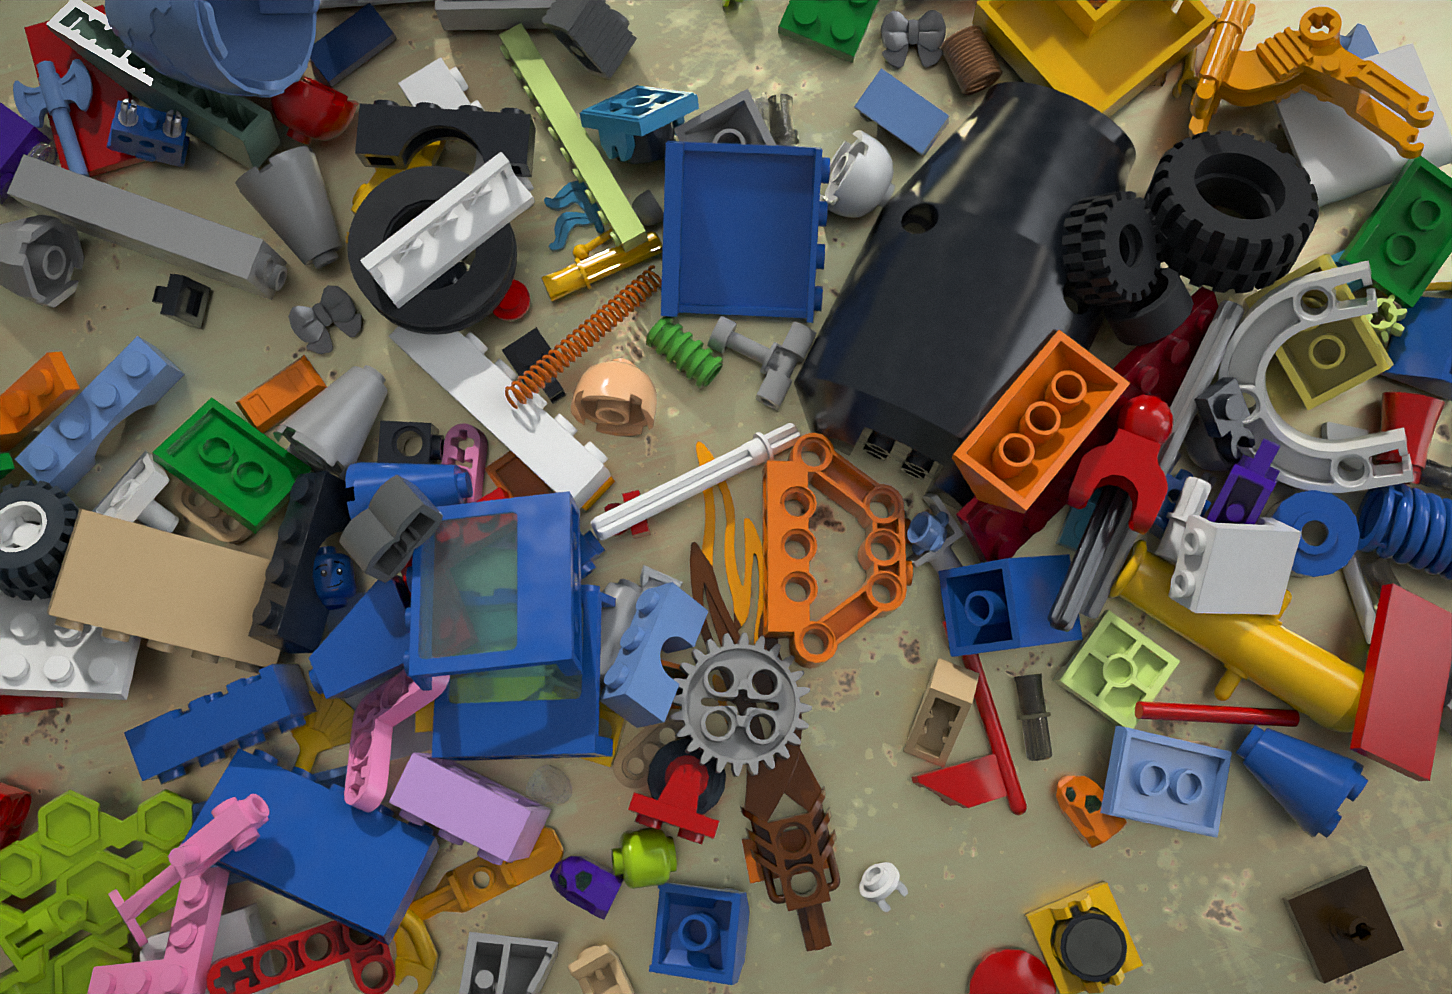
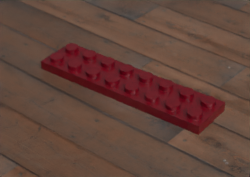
(1151, 370)

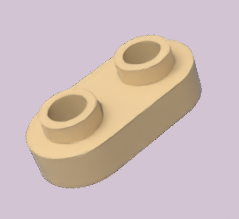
(207, 516)
(644, 747)

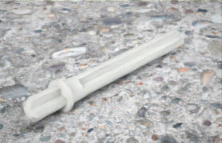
(695, 481)

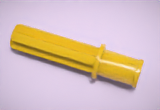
(599, 266)

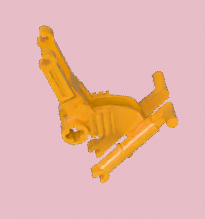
(1306, 63)

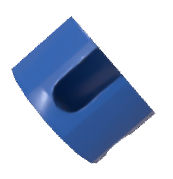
(1340, 527)

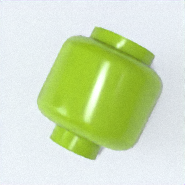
(644, 857)

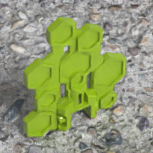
(74, 852)

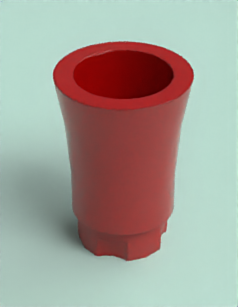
(1418, 417)

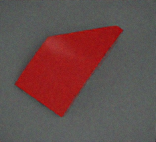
(966, 782)

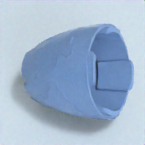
(220, 43)

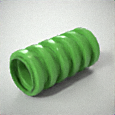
(684, 351)

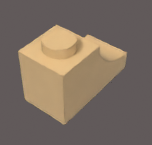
(942, 712)

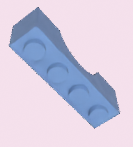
(70, 442)

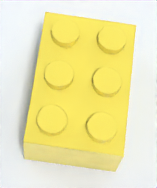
(1332, 354)

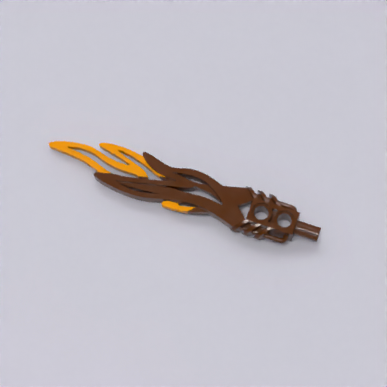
(789, 775)

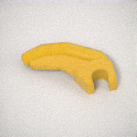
(414, 952)

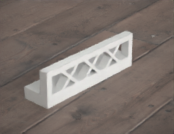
(448, 230)

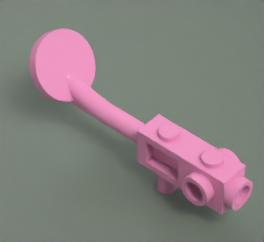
(232, 828)

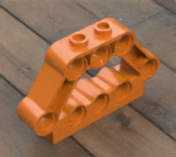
(853, 492)

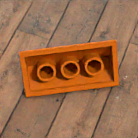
(1038, 424)

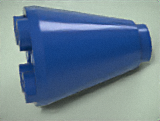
(1302, 777)

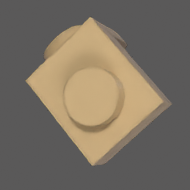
(600, 972)

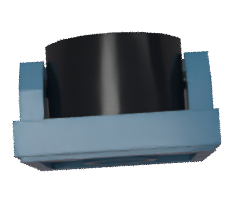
(639, 122)

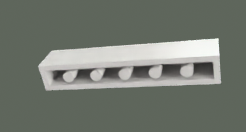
(528, 431)

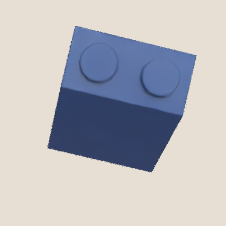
(1004, 604)
(365, 644)

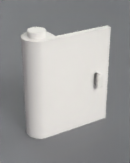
(1346, 155)

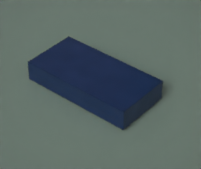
(351, 44)

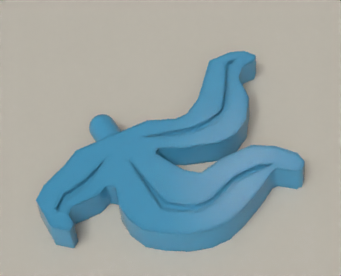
(572, 194)

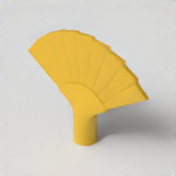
(323, 729)

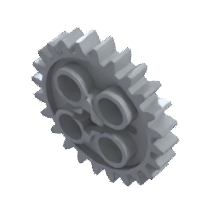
(738, 744)

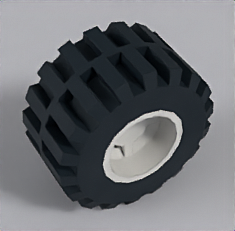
(33, 537)

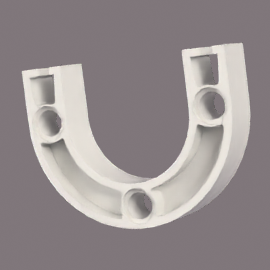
(1304, 459)

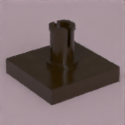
(1343, 924)

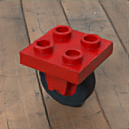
(680, 792)

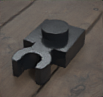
(1222, 413)

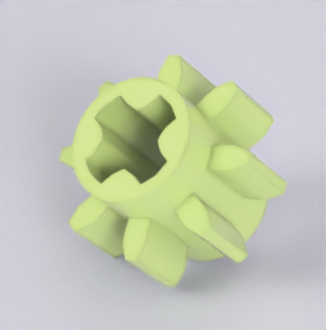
(1388, 310)

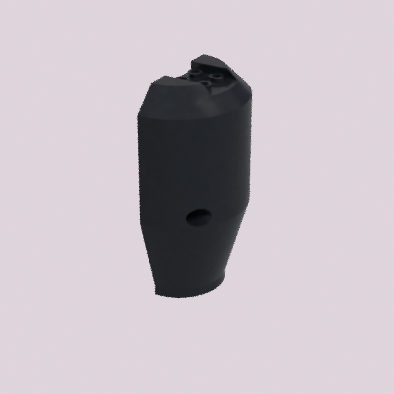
(959, 309)

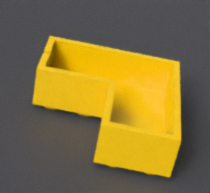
(1089, 52)

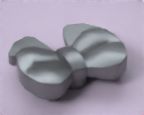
(926, 33)
(311, 323)

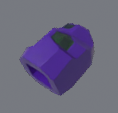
(586, 884)

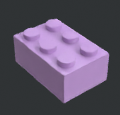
(469, 808)

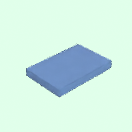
(1166, 781)

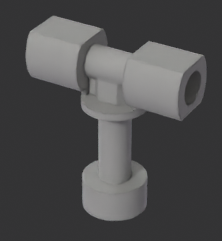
(776, 362)

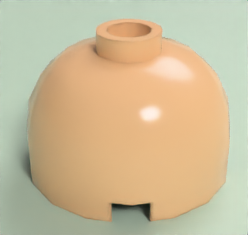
(615, 398)

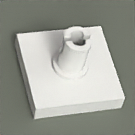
(135, 494)

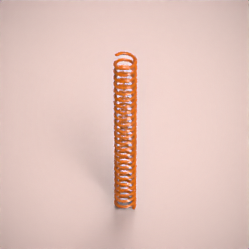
(556, 365)

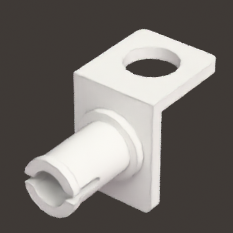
(944, 557)

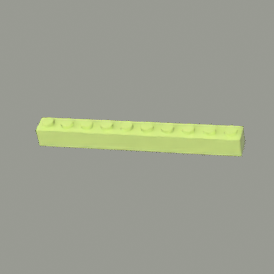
(573, 137)

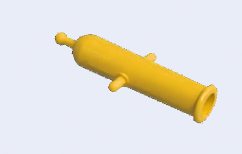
(1248, 645)

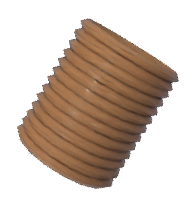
(971, 60)

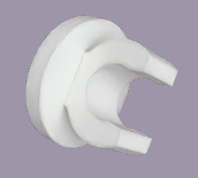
(880, 882)

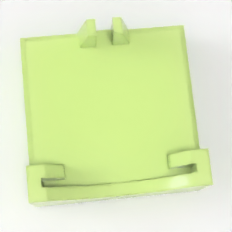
(1116, 670)

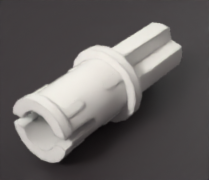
(1189, 503)

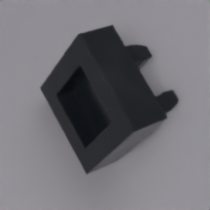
(183, 300)

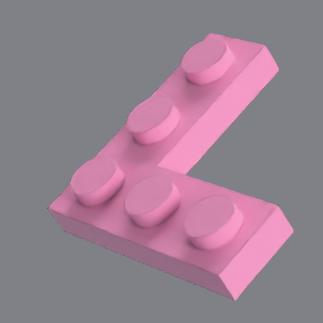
(187, 949)

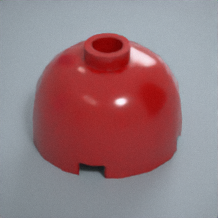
(313, 111)

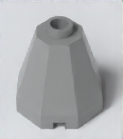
(40, 259)

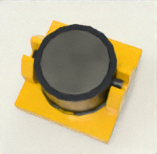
(1089, 944)

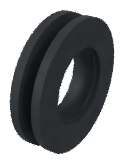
(430, 311)

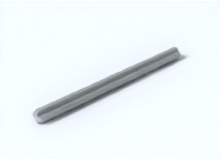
(1183, 410)

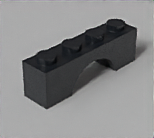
(394, 133)
(289, 606)

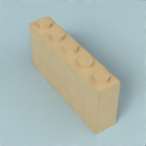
(161, 590)

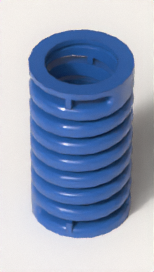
(1407, 527)

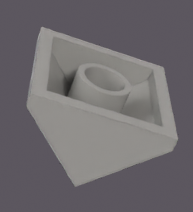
(731, 121)

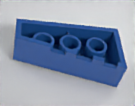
(220, 722)

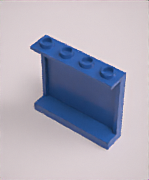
(743, 229)

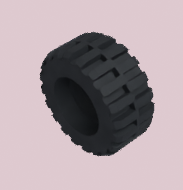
(1242, 177)

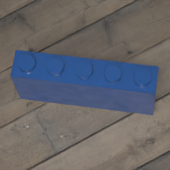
(321, 849)

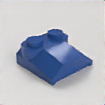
(700, 933)

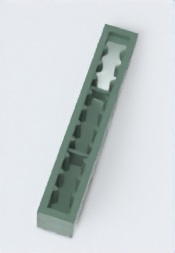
(219, 119)

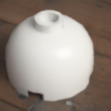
(859, 177)

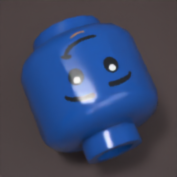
(334, 578)

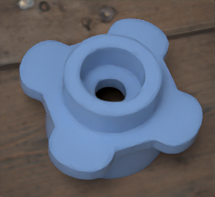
(927, 532)

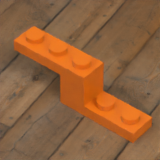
(34, 398)

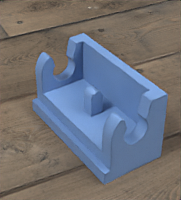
(902, 112)

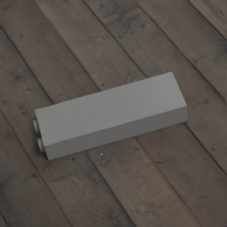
(149, 227)

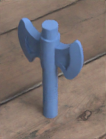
(54, 97)

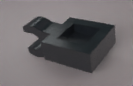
(525, 353)

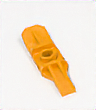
(460, 894)

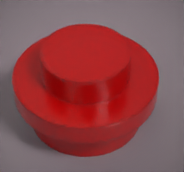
(514, 304)

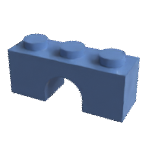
(636, 681)

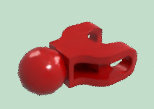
(1129, 461)

